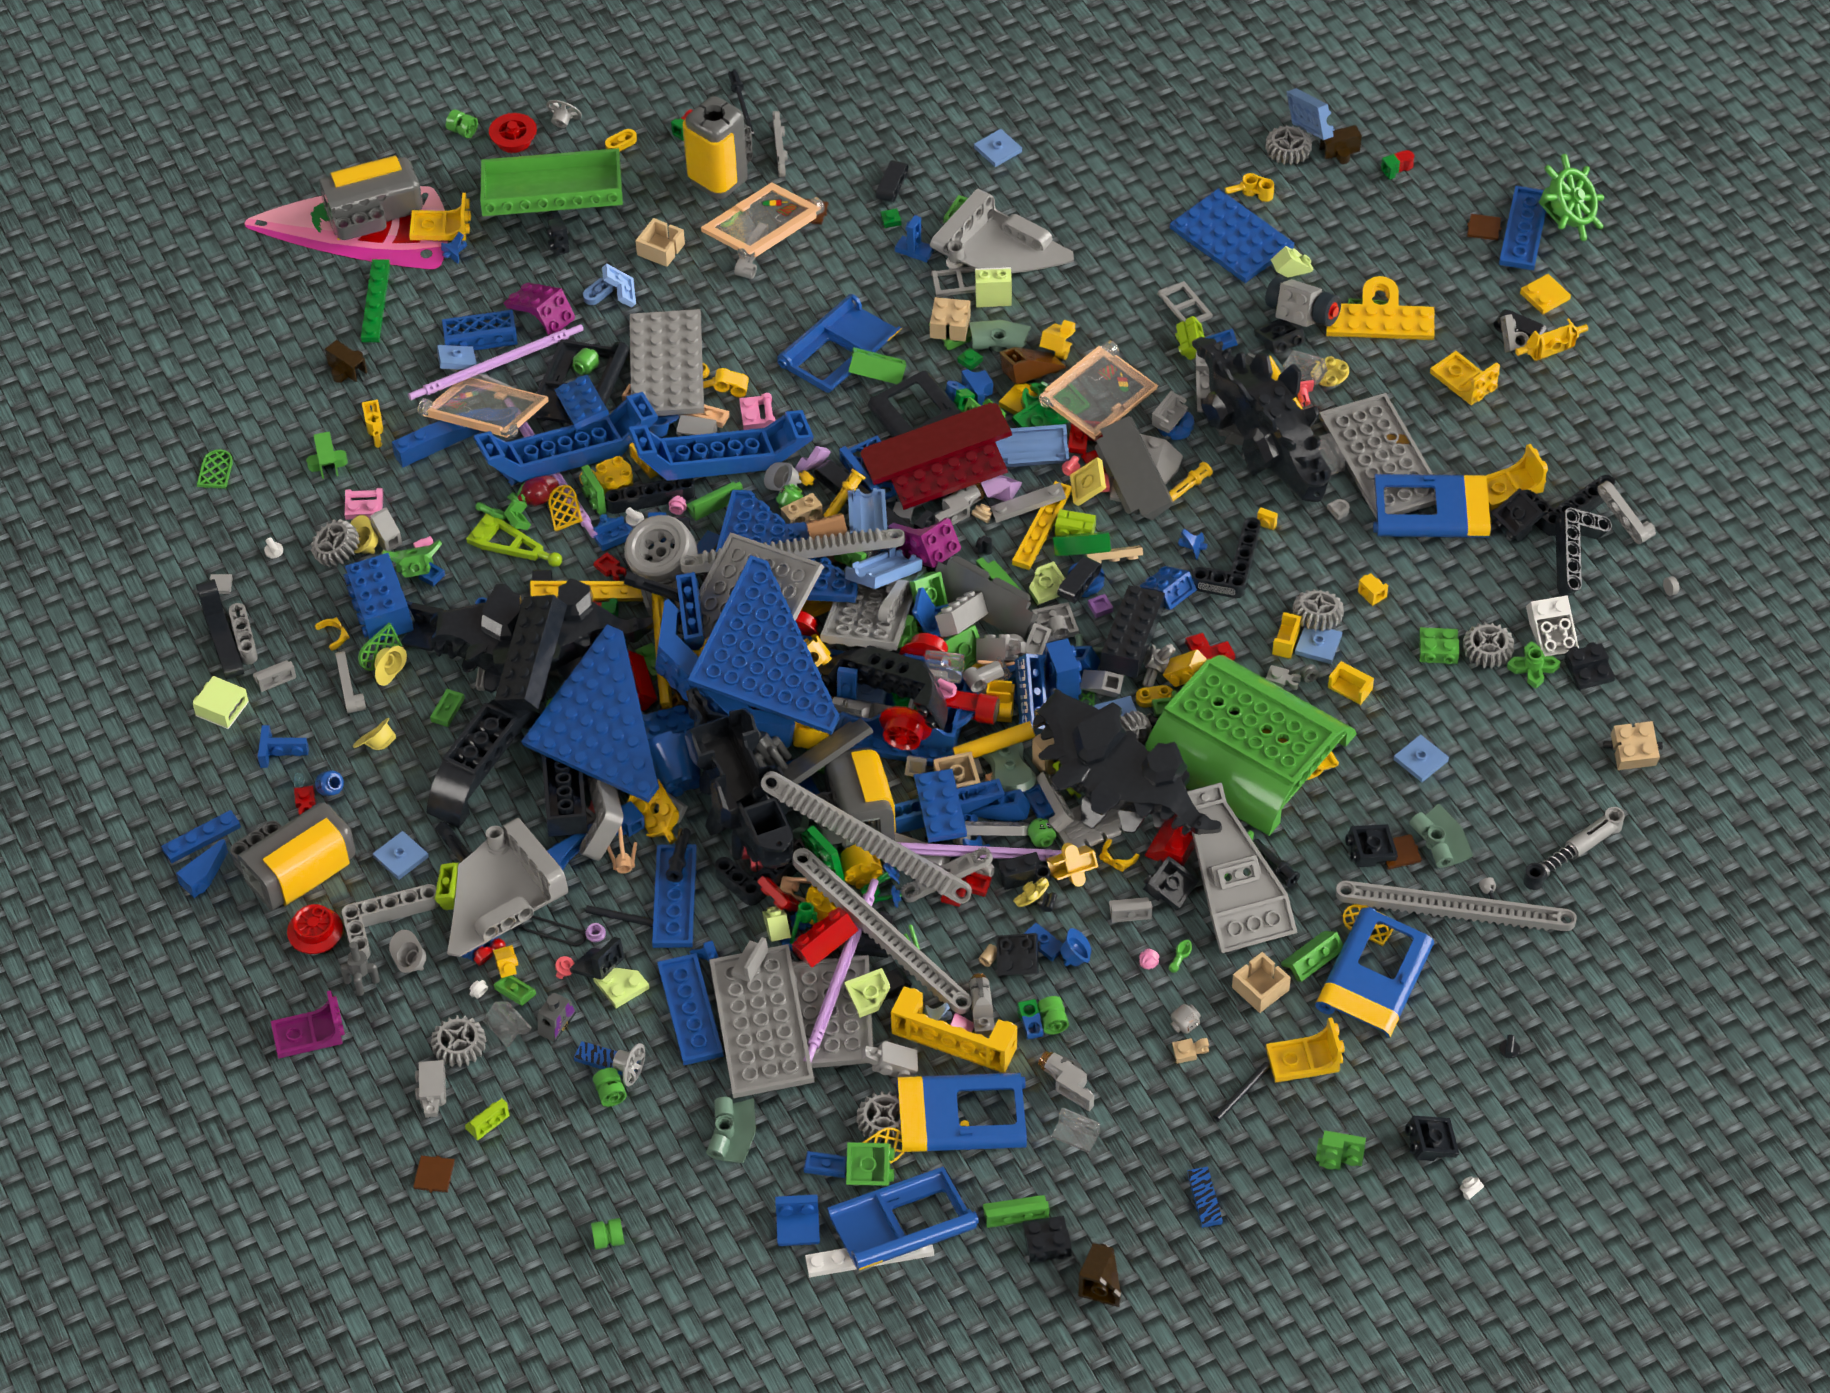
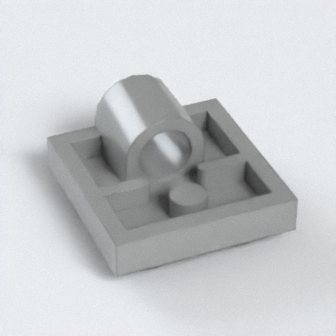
(1059, 619)

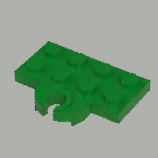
(1034, 413)
(822, 849)

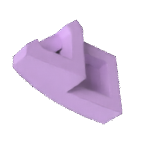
(816, 458)

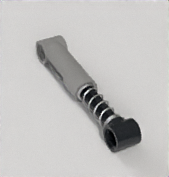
(1575, 847)

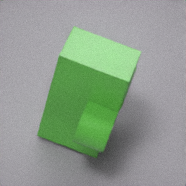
(325, 454)

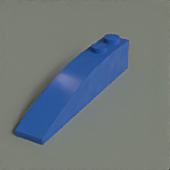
(429, 441)
(971, 797)

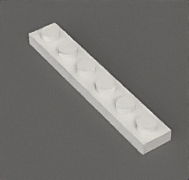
(840, 1261)

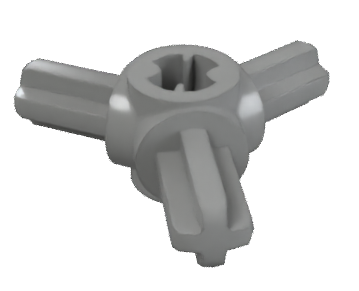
(1156, 662)

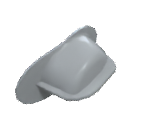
(780, 475)
(407, 952)

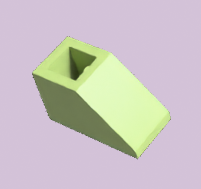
(1291, 262)
(776, 923)

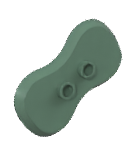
(1010, 768)

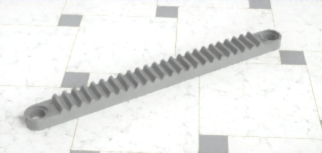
(812, 547)
(866, 837)
(1456, 906)
(881, 931)

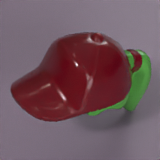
(535, 491)

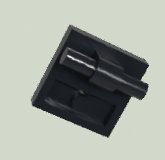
(1017, 954)

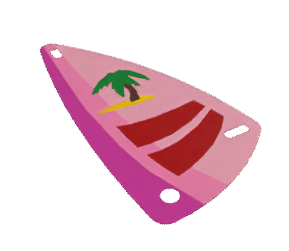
(308, 226)

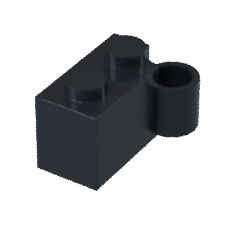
(1021, 870)

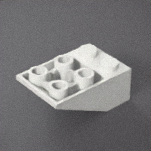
(1552, 625)

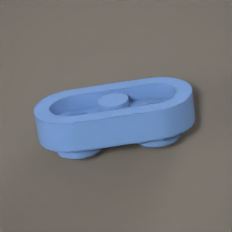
(597, 292)

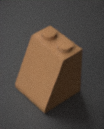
(827, 526)

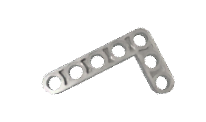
(607, 821)
(385, 909)

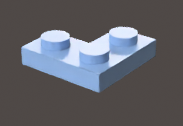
(622, 282)

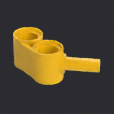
(1253, 185)
(726, 380)

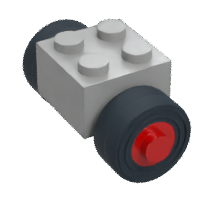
(1302, 302)

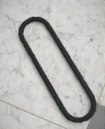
(554, 938)

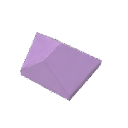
(1001, 487)

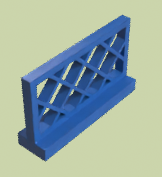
(481, 339)
(850, 461)

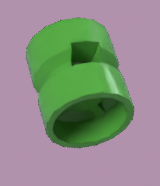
(461, 123)
(1053, 1015)
(609, 1087)
(607, 1233)

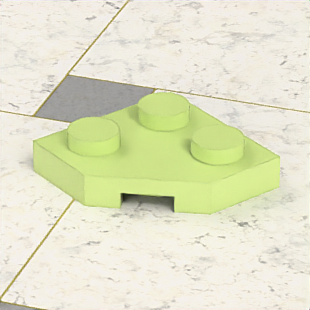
(1046, 583)
(622, 985)
(868, 991)

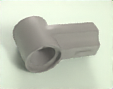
(977, 678)

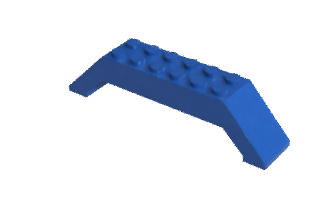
(568, 447)
(724, 451)
(676, 663)

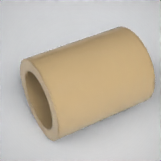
(988, 955)

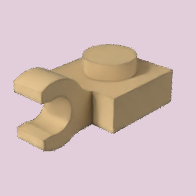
(1186, 1050)

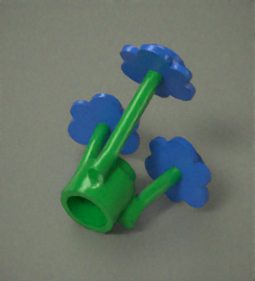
(891, 872)
(801, 920)

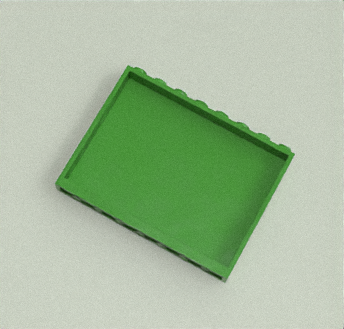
(551, 182)

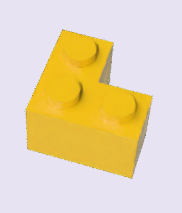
(1183, 667)

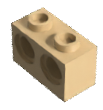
(802, 510)

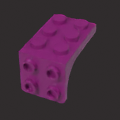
(545, 303)
(930, 543)
(309, 1030)

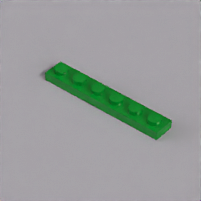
(375, 300)

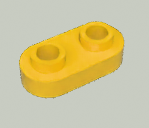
(621, 140)
(1154, 692)

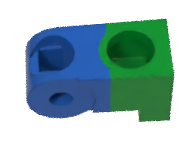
(958, 393)
(1030, 1019)

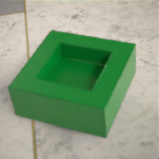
(891, 218)
(970, 359)

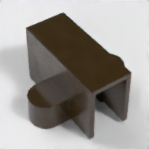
(1342, 144)
(344, 361)

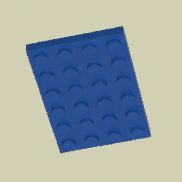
(1230, 235)

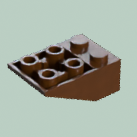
(1028, 364)

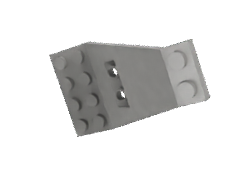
(1244, 907)

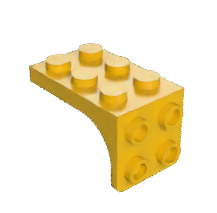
(441, 224)
(1466, 378)
(1525, 474)
(1307, 1055)

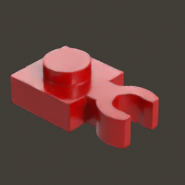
(609, 565)
(304, 798)

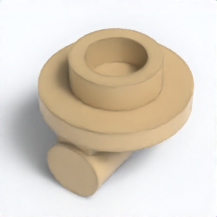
(982, 512)

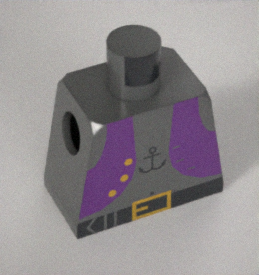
(554, 1016)

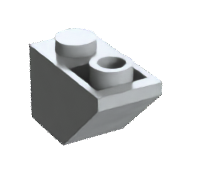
(386, 530)
(1102, 682)

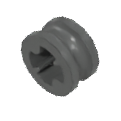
(1309, 673)

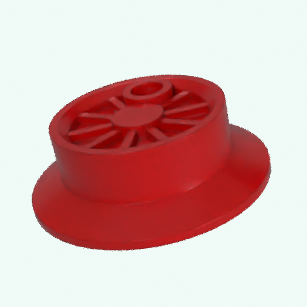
(513, 132)
(314, 929)

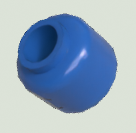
(329, 783)

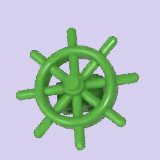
(1565, 200)

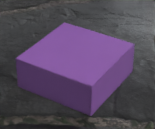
(1100, 605)

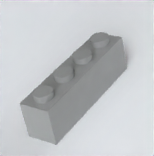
(961, 613)

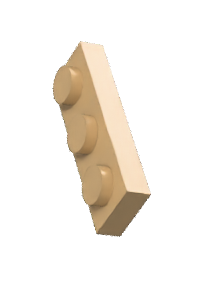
(1130, 552)

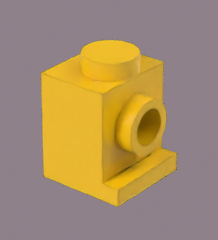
(1372, 589)
(506, 961)

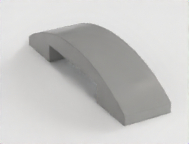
(1202, 382)

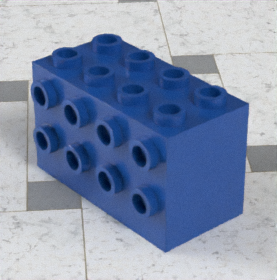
(377, 596)

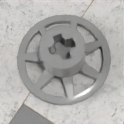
(562, 115)
(627, 1062)

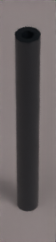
(619, 916)
(1242, 1091)

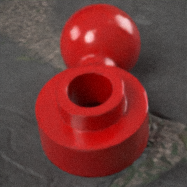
(483, 954)

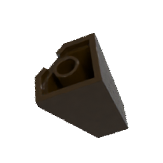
(1100, 1277)

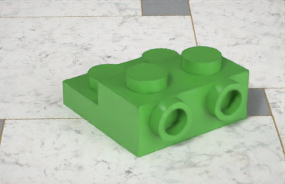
(933, 585)
(1438, 645)
(1340, 1148)
(869, 1164)

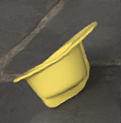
(368, 537)
(389, 663)
(378, 738)

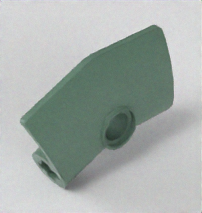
(998, 335)
(1451, 843)
(733, 1143)

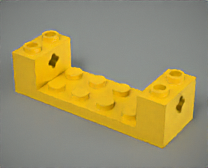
(912, 1024)

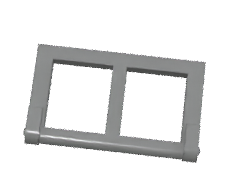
(961, 290)
(1194, 300)

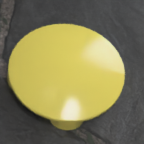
(1337, 372)
(1031, 892)

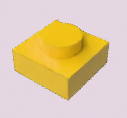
(1267, 518)

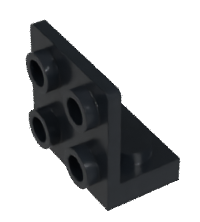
(423, 631)
(600, 962)

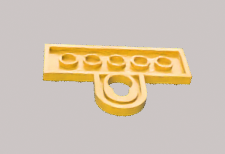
(1384, 320)

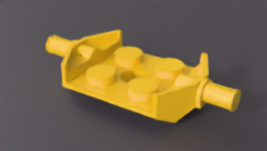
(1551, 342)
(661, 822)

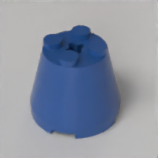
(674, 763)

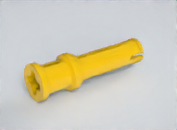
(1194, 478)
(852, 482)

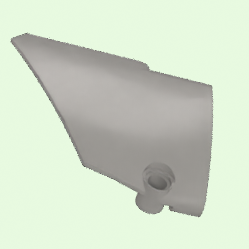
(991, 239)
(502, 886)

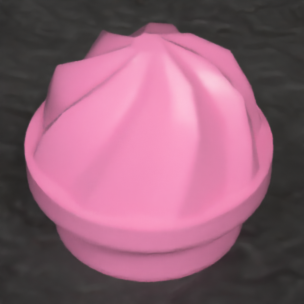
(677, 505)
(1149, 959)

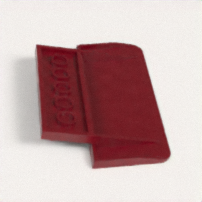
(940, 455)

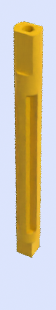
(663, 685)

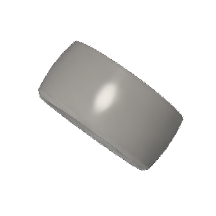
(665, 559)

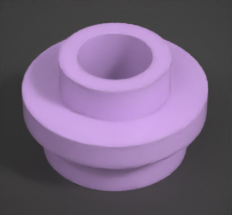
(595, 928)

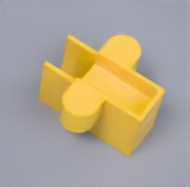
(1055, 338)
(1006, 693)
(1072, 863)

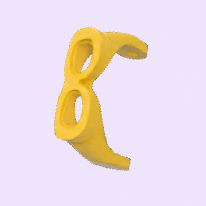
(334, 622)
(1123, 864)

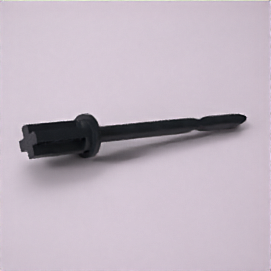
(737, 87)

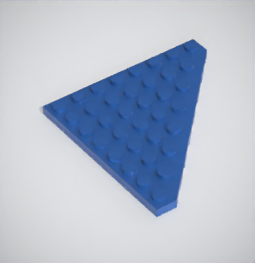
(755, 521)
(761, 655)
(599, 721)

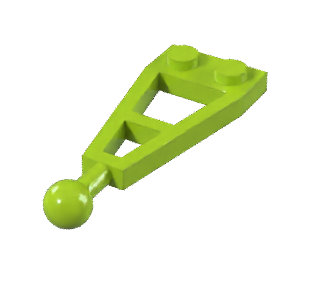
(489, 526)

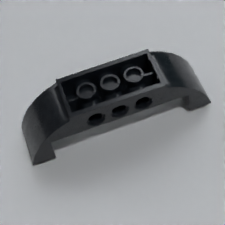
(894, 675)
(473, 758)

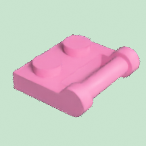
(751, 414)
(362, 507)

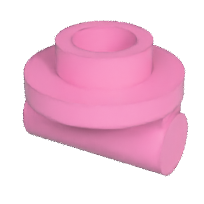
(423, 542)
(947, 688)

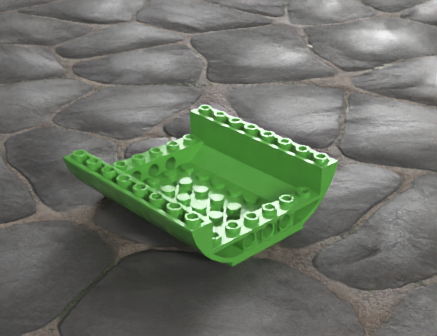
(1232, 749)

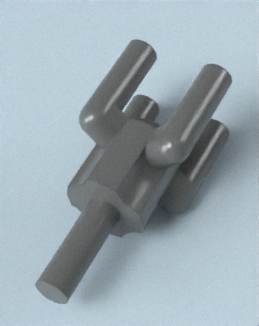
(767, 749)
(358, 967)

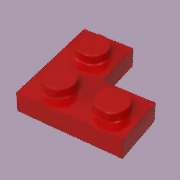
(1078, 440)
(1201, 644)
(978, 883)
(782, 899)

